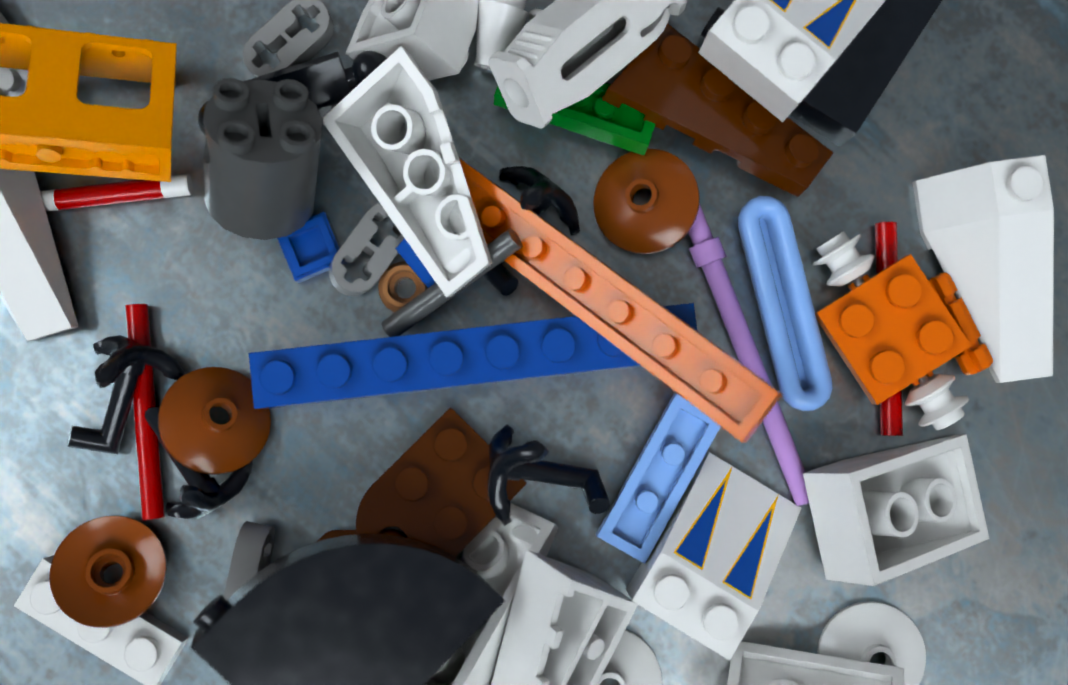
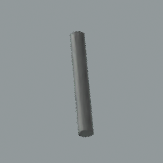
(433, 297)

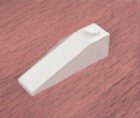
(431, 31)
(407, 157)
(997, 244)
(29, 262)
(497, 558)

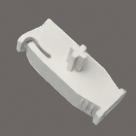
(574, 51)

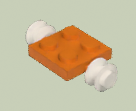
(892, 331)

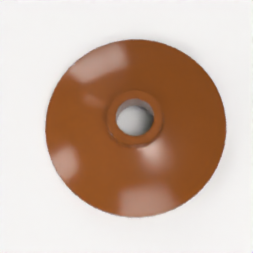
(661, 220)
(199, 441)
(85, 555)

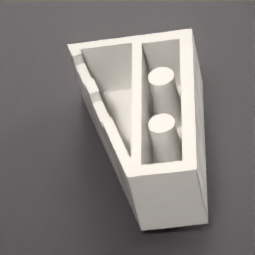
(560, 626)

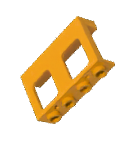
(58, 133)

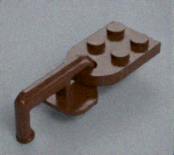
(433, 490)

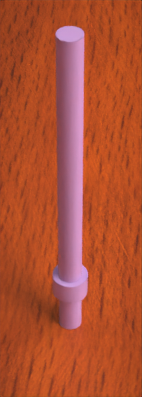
(708, 254)

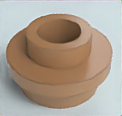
(389, 281)

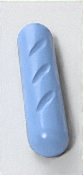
(785, 303)

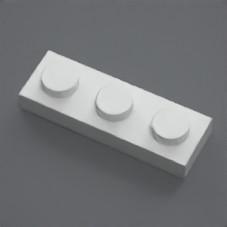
(138, 648)

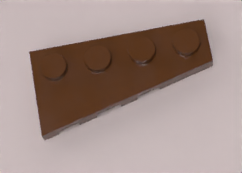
(694, 97)

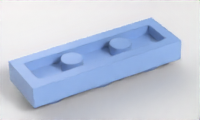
(658, 479)

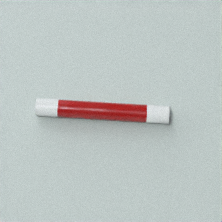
(116, 193)

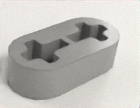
(286, 37)
(360, 241)
(250, 555)

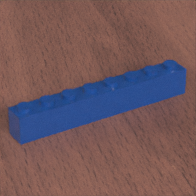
(436, 361)

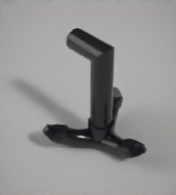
(538, 198)
(123, 370)
(526, 464)
(202, 492)

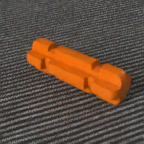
(977, 356)

